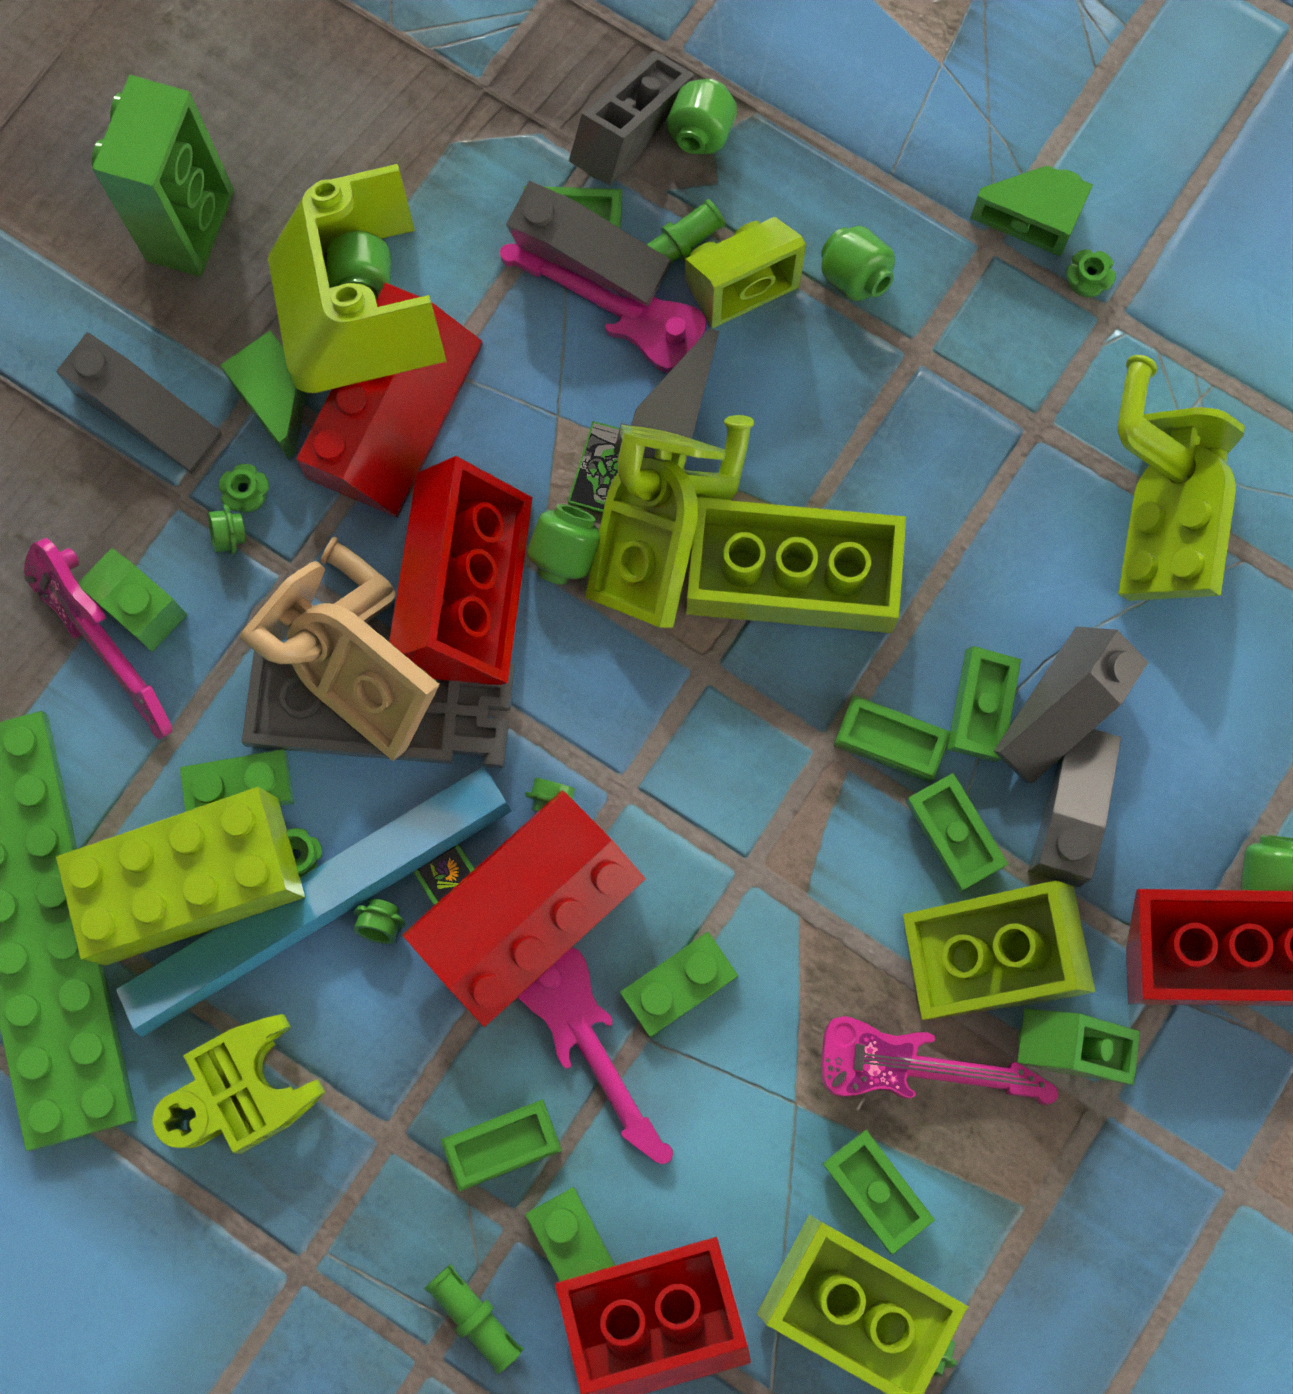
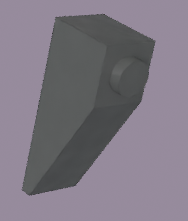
(627, 118)
(586, 244)
(678, 397)
(137, 402)
(1071, 699)
(1077, 811)

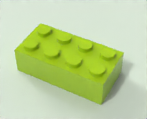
(796, 565)
(179, 877)

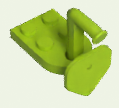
(1182, 498)
(654, 518)

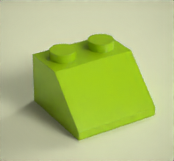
(745, 269)

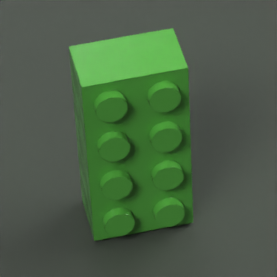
(163, 174)

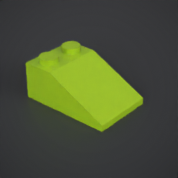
(999, 951)
(861, 1310)

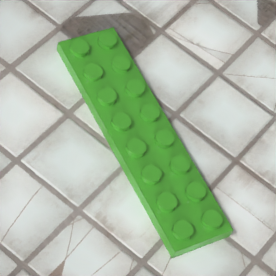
(52, 1004)

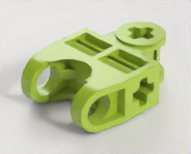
(233, 1093)

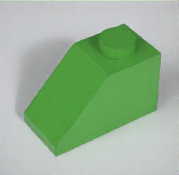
(1034, 206)
(267, 389)
(132, 599)
(1078, 1045)

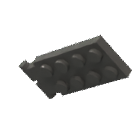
(291, 718)

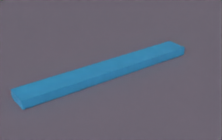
(329, 893)

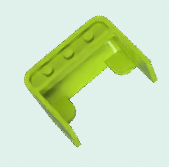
(339, 331)

